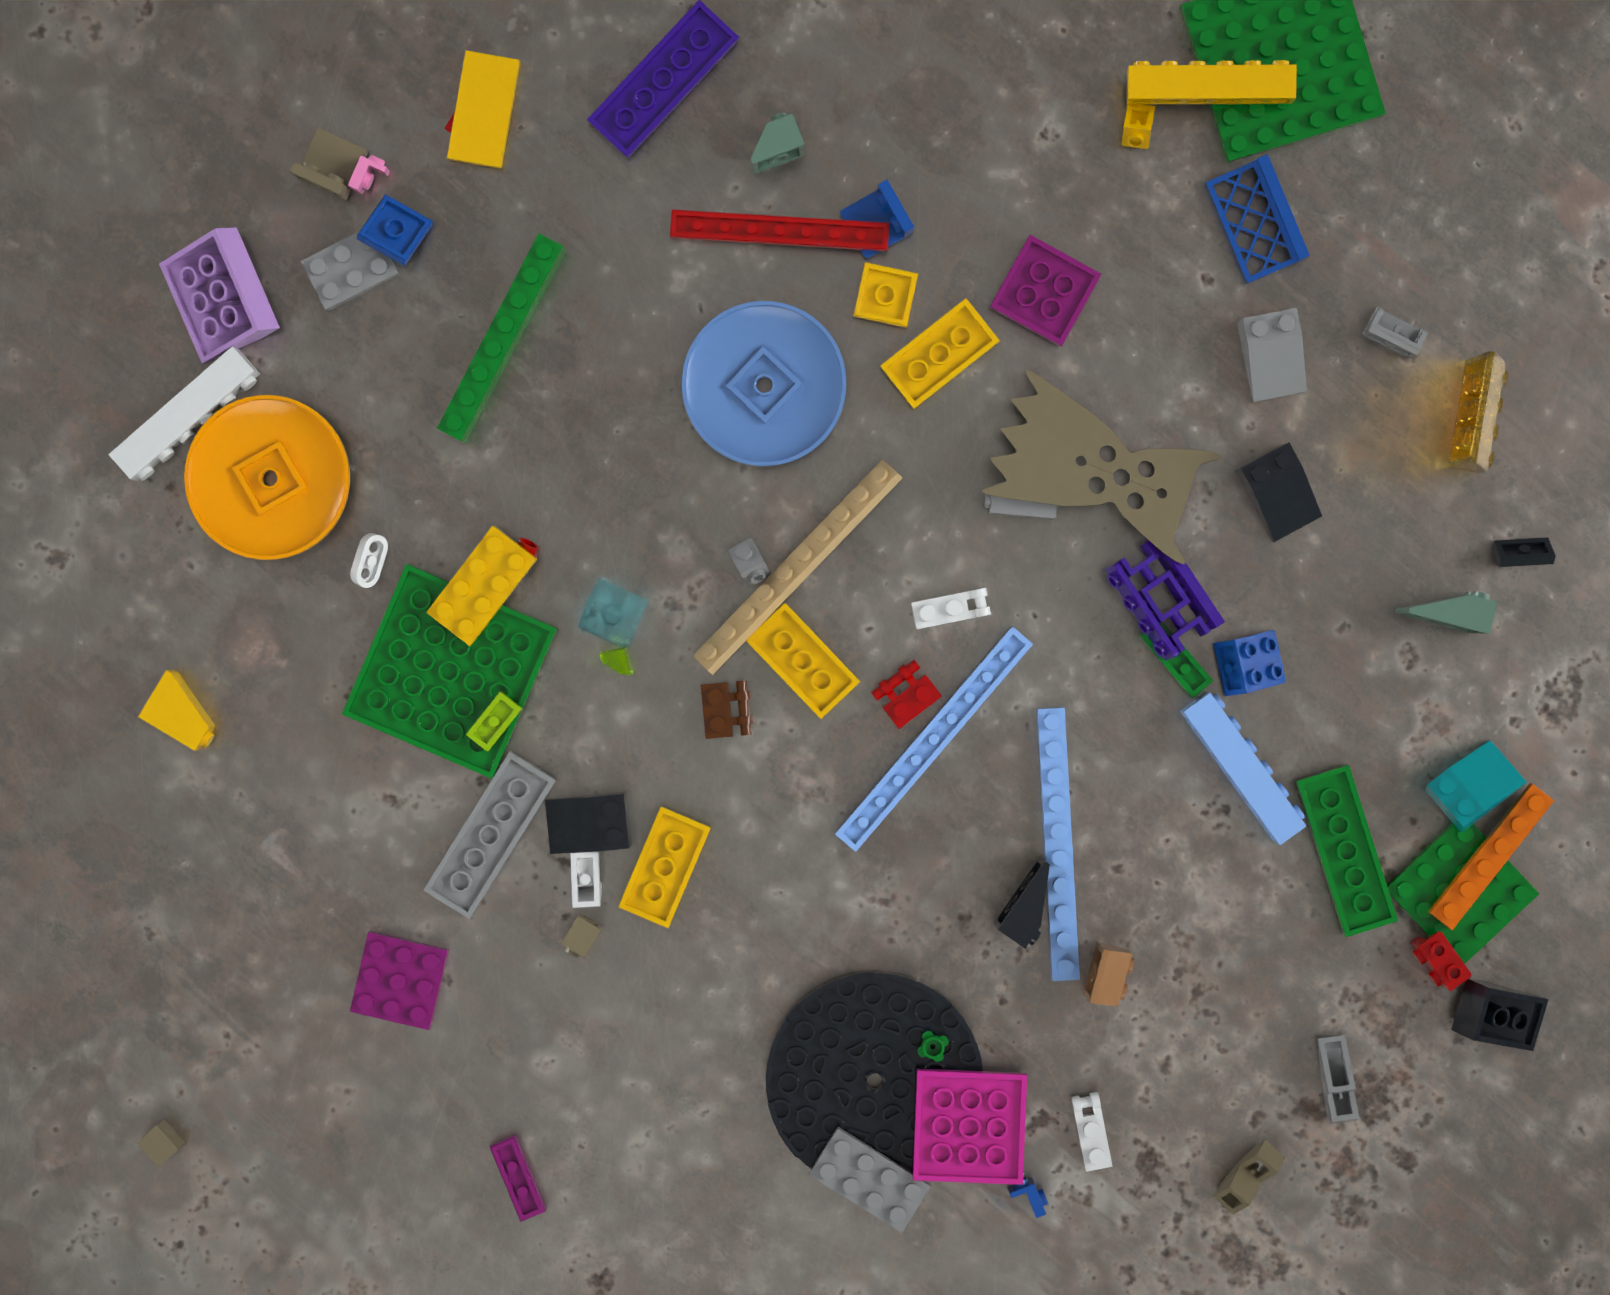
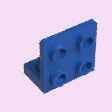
(881, 207)
(1249, 663)

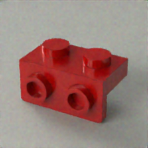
(1442, 960)

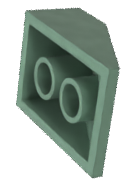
(1466, 612)

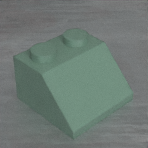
(778, 144)

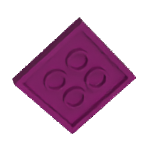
(1045, 290)
(399, 980)

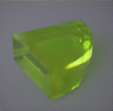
(618, 660)

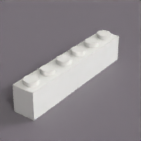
(184, 414)

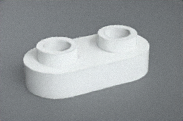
(369, 560)

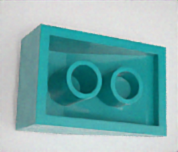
(1475, 785)

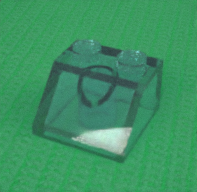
(613, 613)

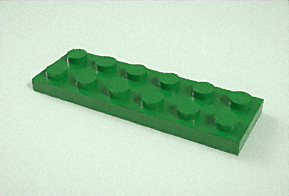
(1346, 850)

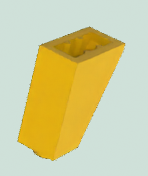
(178, 712)

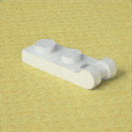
(949, 608)
(1091, 1132)

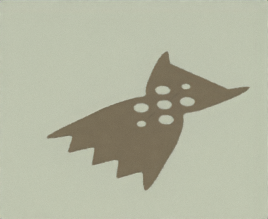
(1048, 473)

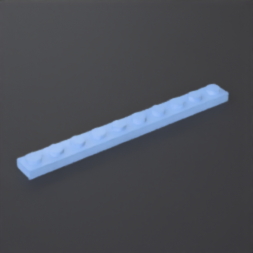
(933, 738)
(1058, 844)

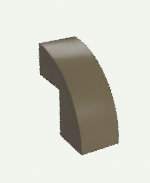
(1246, 1176)

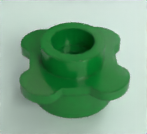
(936, 1053)

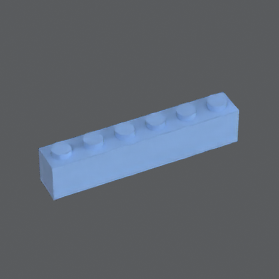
(1243, 768)

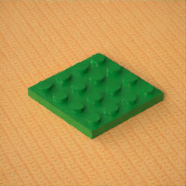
(1434, 869)

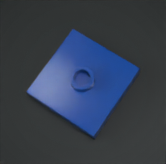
(394, 230)

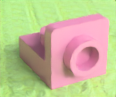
(362, 175)

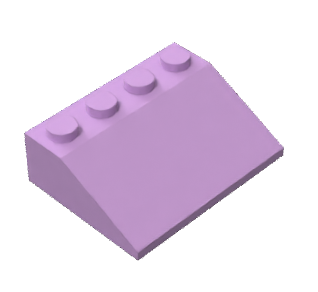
(219, 294)

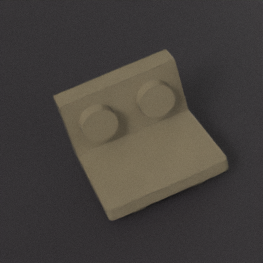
(329, 163)

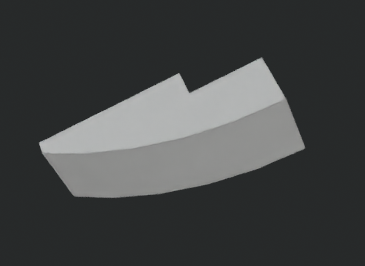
(1337, 1080)

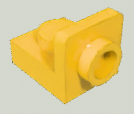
(1138, 126)

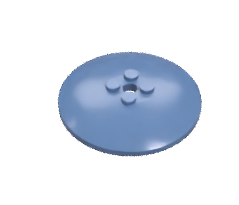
(754, 344)

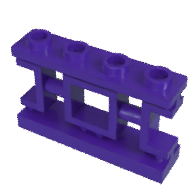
(1182, 586)

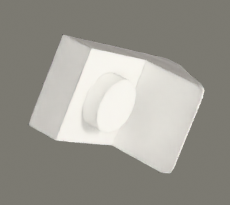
(585, 880)

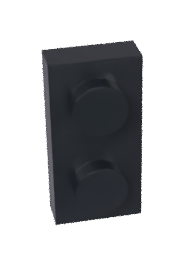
(1523, 552)

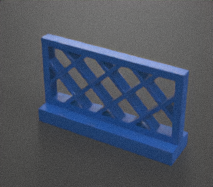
(1281, 211)

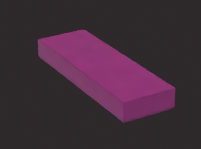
(517, 1178)

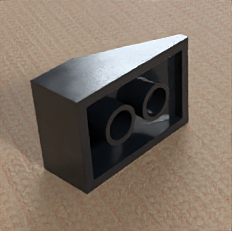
(1280, 491)
(588, 823)
(1024, 910)
(1499, 1015)

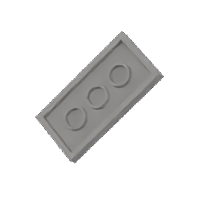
(869, 1179)

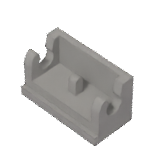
(1394, 333)

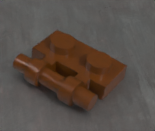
(717, 709)

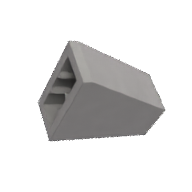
(1019, 508)

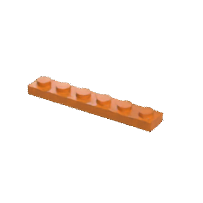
(1491, 856)

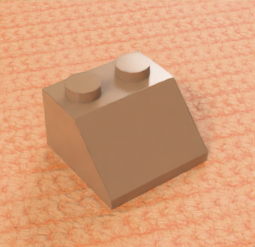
(1108, 975)

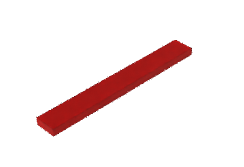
(779, 230)

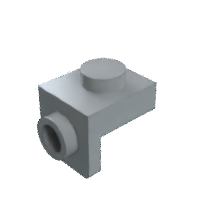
(749, 562)

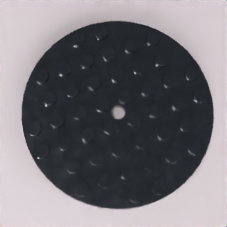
(840, 1039)

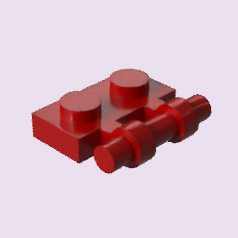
(912, 700)

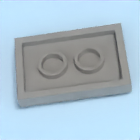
(347, 271)

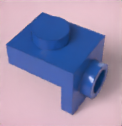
(1036, 1197)

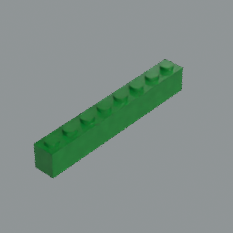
(502, 338)

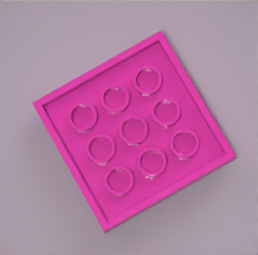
(969, 1126)

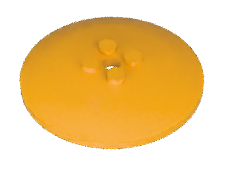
(229, 467)

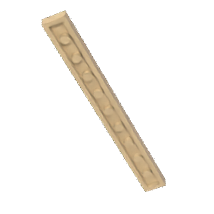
(797, 566)

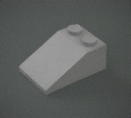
(1273, 354)

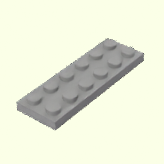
(489, 835)

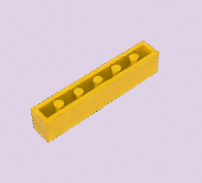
(1211, 83)

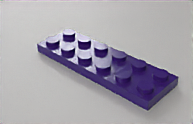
(663, 79)

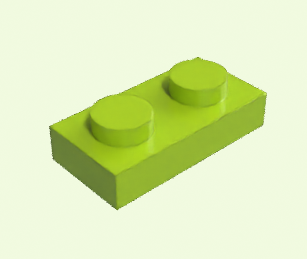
(494, 721)

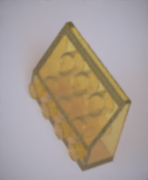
(1477, 413)

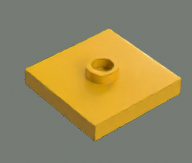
(885, 295)

